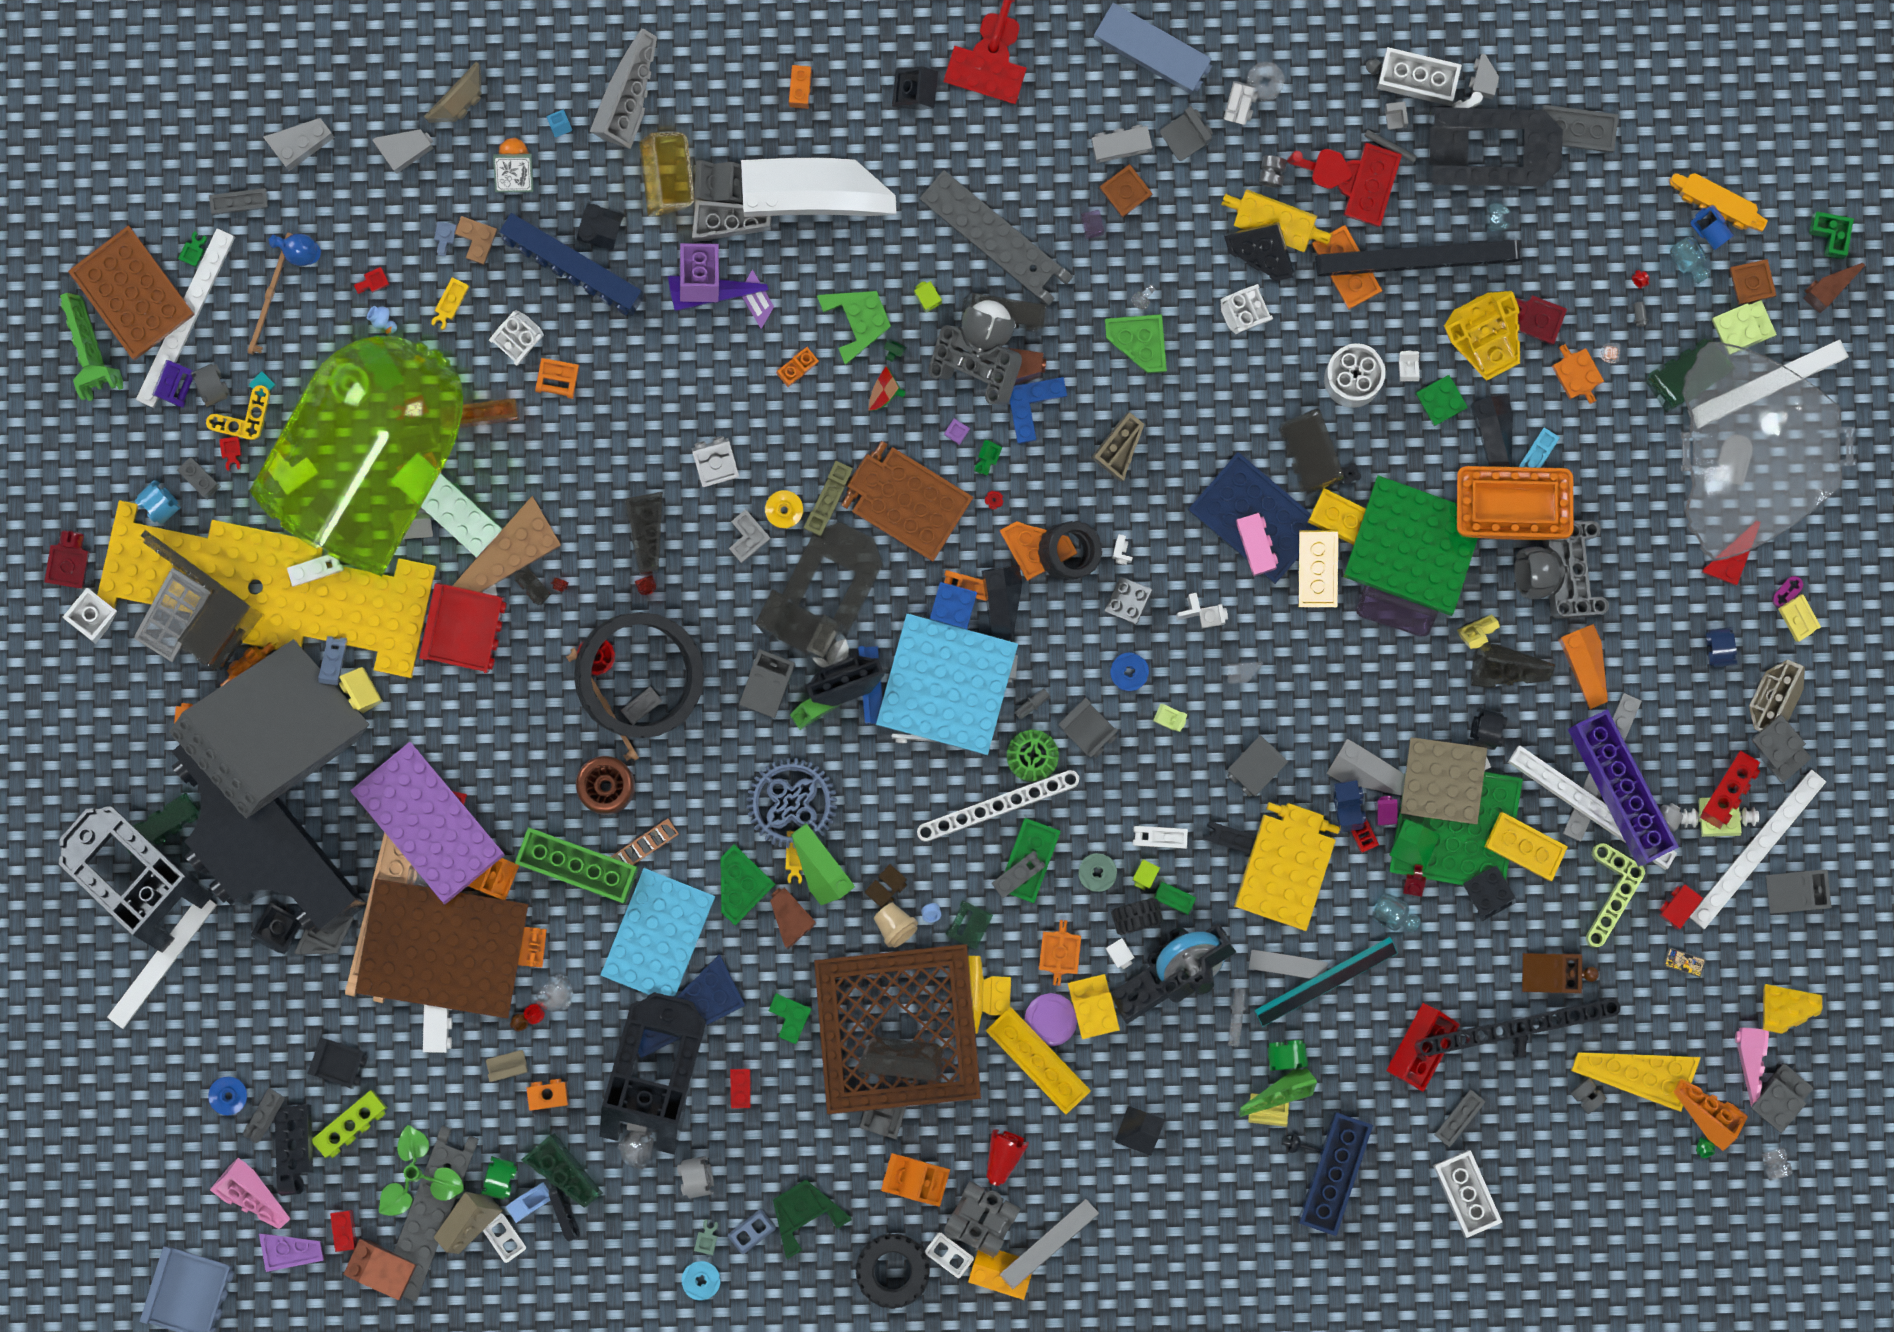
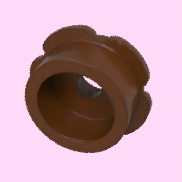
(518, 1022)

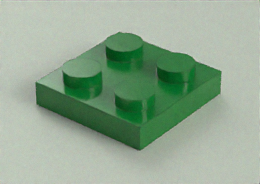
(1441, 400)

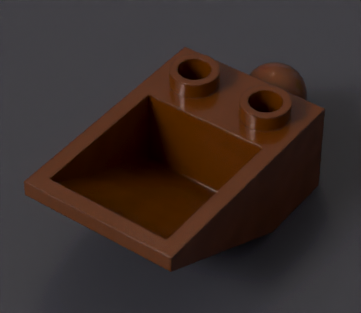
(1551, 973)

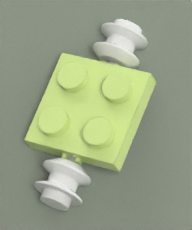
(1733, 827)

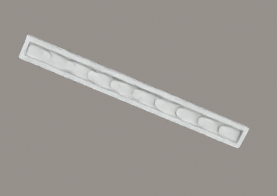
(195, 298)
(1573, 795)
(1757, 849)

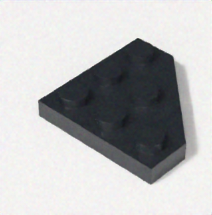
(1262, 250)

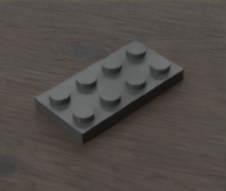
(1585, 128)

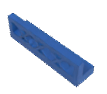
(872, 701)

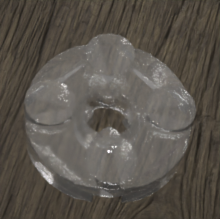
(1271, 72)

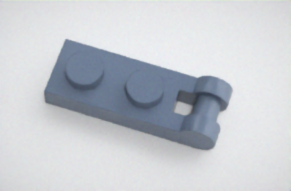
(332, 661)

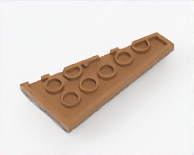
(517, 545)

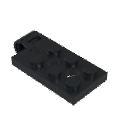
(288, 1179)

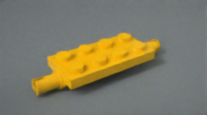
(1258, 210)

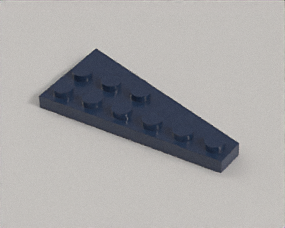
(713, 996)

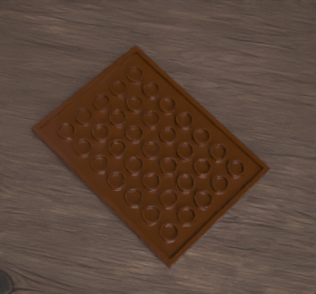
(440, 953)

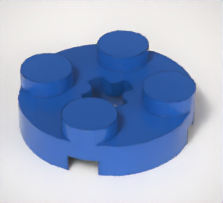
(1125, 682)

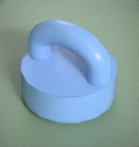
(931, 912)

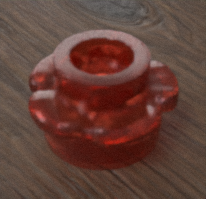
(559, 584)

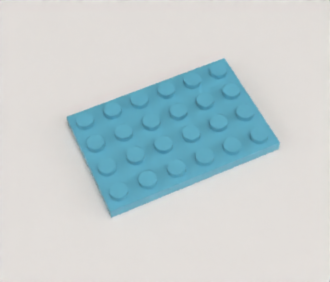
(657, 934)

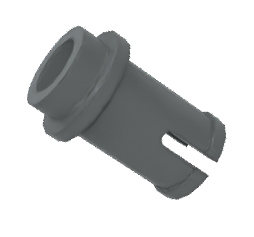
(1640, 314)

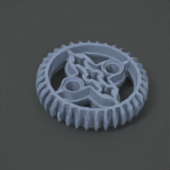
(766, 778)

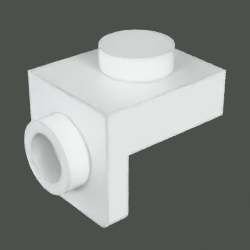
(1409, 366)

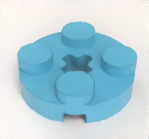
(690, 1283)

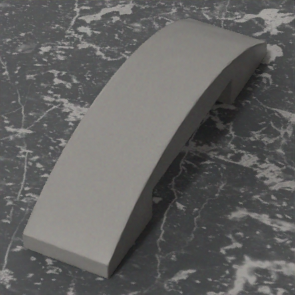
(1286, 964)

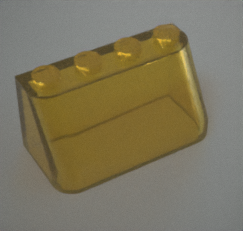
(666, 172)

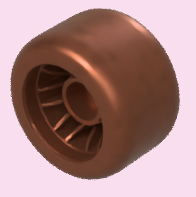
(594, 774)

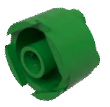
(1287, 1056)
(498, 1178)

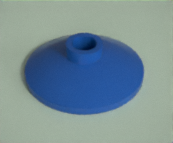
(218, 1092)

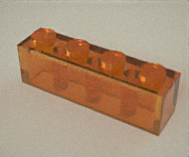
(489, 412)

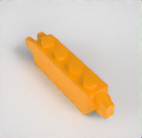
(1730, 205)

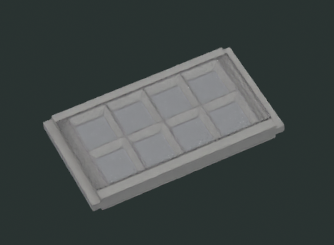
(171, 614)

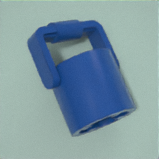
(1715, 233)

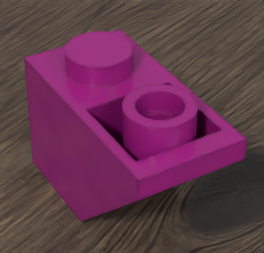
(1386, 811)

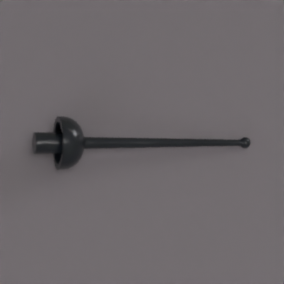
(1295, 1143)

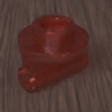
(646, 585)

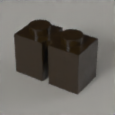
(879, 893)

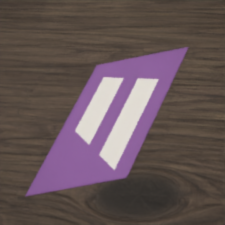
(758, 303)

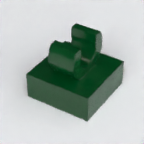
(894, 349)

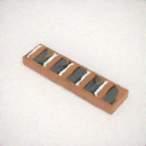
(647, 843)

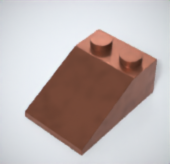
(1822, 293)
(379, 1269)

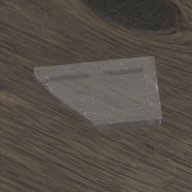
(1242, 672)

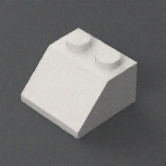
(90, 615)

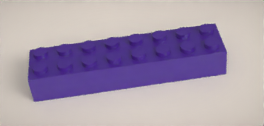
(1623, 788)

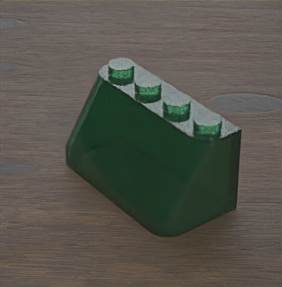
(1670, 382)

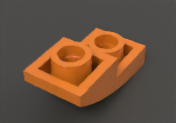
(797, 367)

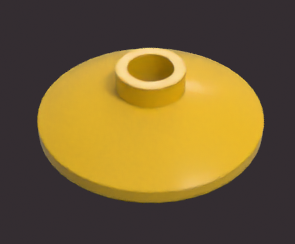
(777, 502)

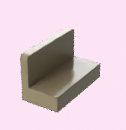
(506, 1066)

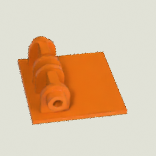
(532, 947)

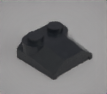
(599, 226)
(276, 929)

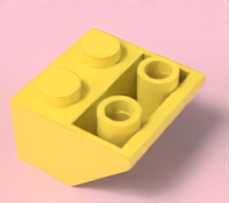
(361, 690)

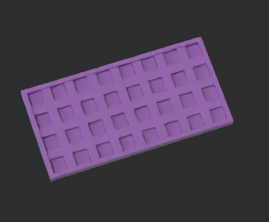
(427, 823)

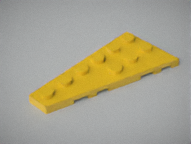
(1640, 1075)

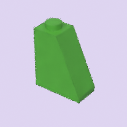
(809, 712)

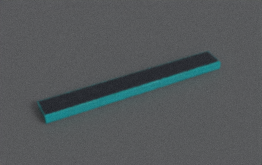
(1326, 981)

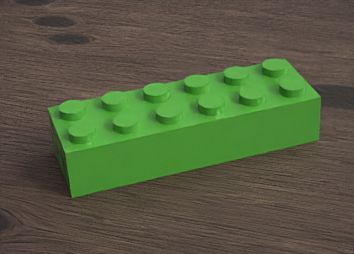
(576, 865)

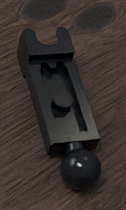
(1230, 838)

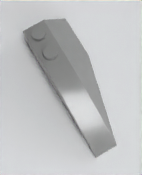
(624, 98)

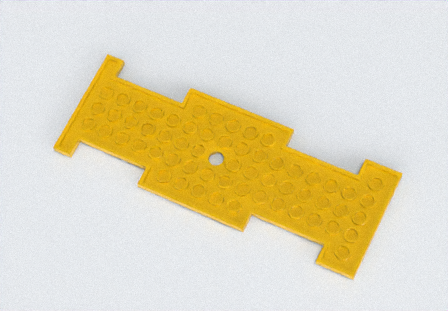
(354, 604)

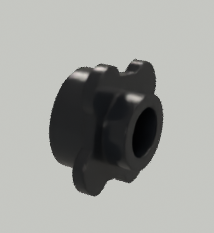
(1355, 475)

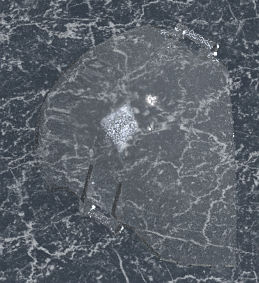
(1759, 449)

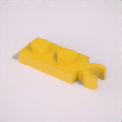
(450, 302)
(792, 862)

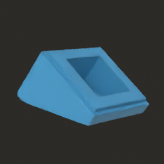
(559, 123)

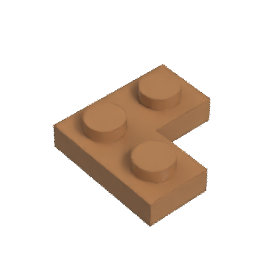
(481, 237)

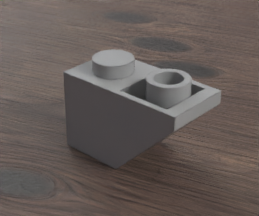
(1485, 78)

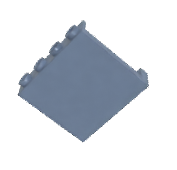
(186, 1292)

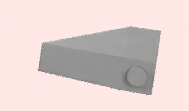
(1370, 771)

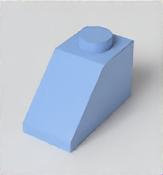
(528, 1202)

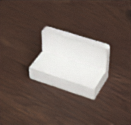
(1193, 606)

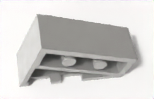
(299, 142)

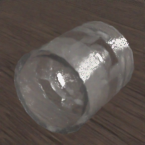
(1777, 1164)

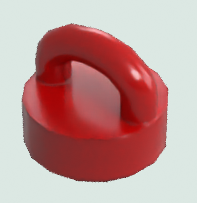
(534, 1014)

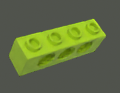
(323, 1139)

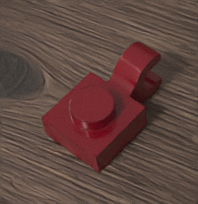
(1415, 883)

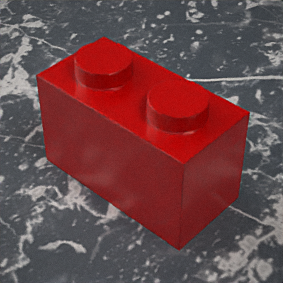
(1680, 906)
(740, 1088)
(343, 1230)

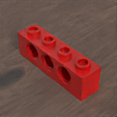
(1744, 765)

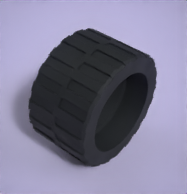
(1091, 548)

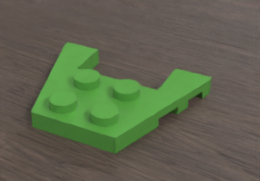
(864, 316)

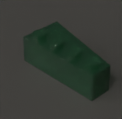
(169, 820)
(563, 1170)

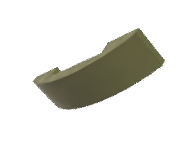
(828, 498)

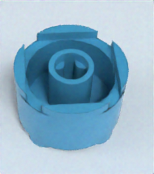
(157, 502)

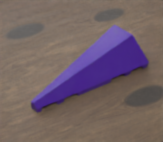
(727, 291)

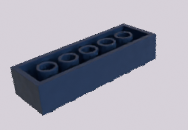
(1335, 1174)

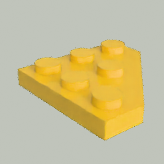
(1788, 1008)

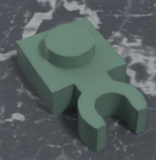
(706, 1241)

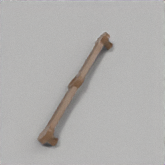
(253, 347)
(631, 753)

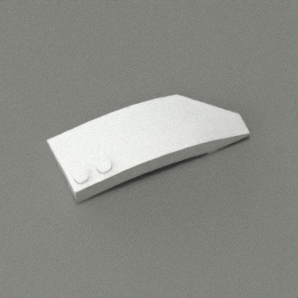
(812, 188)

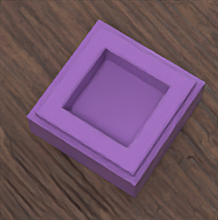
(956, 431)

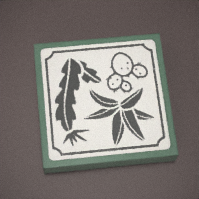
(513, 172)

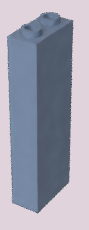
(1153, 49)

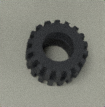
(1137, 916)

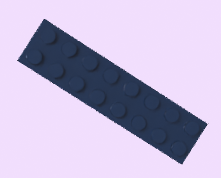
(573, 265)

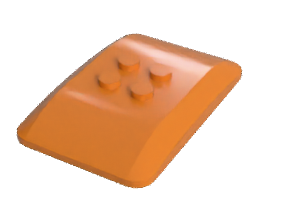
(1515, 503)

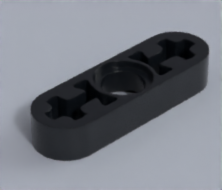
(564, 1214)

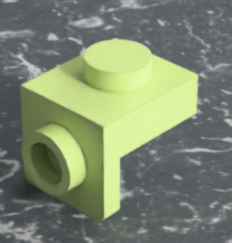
(1170, 718)

